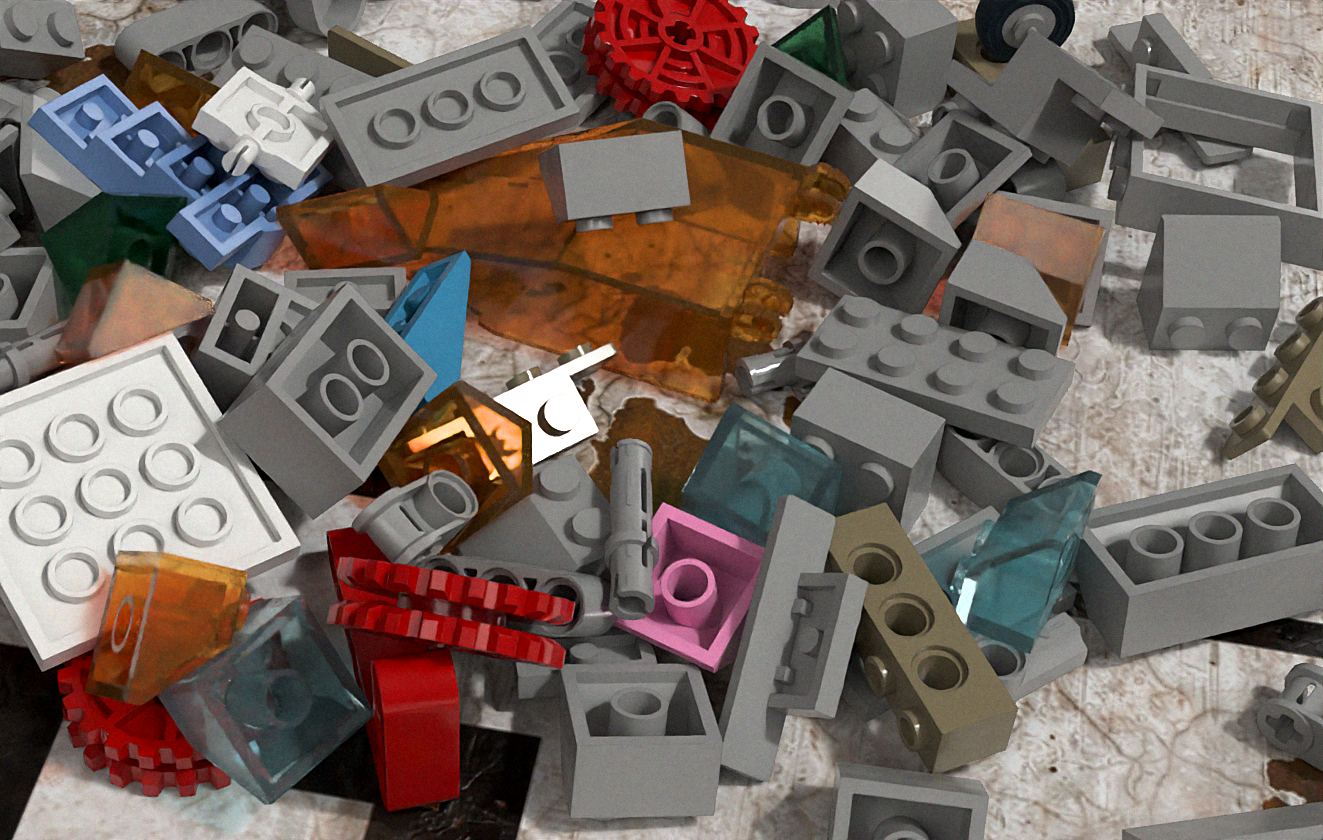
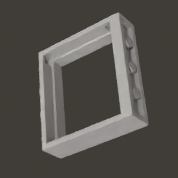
(1235, 116)

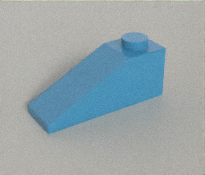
(433, 318)

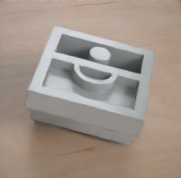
(1049, 101)
(242, 334)

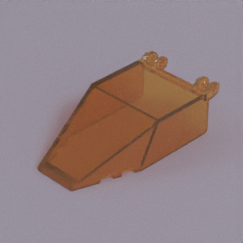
(654, 290)

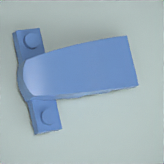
(150, 152)

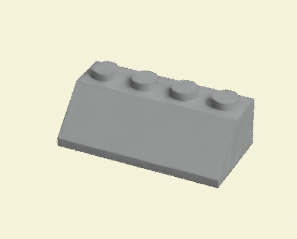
(1203, 560)

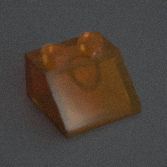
(1056, 244)
(163, 623)

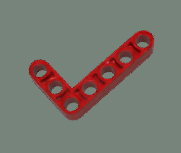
(411, 696)

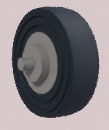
(1006, 23)

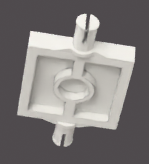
(266, 128)

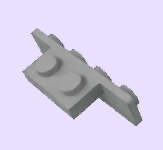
(1160, 45)
(792, 639)

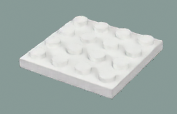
(126, 463)

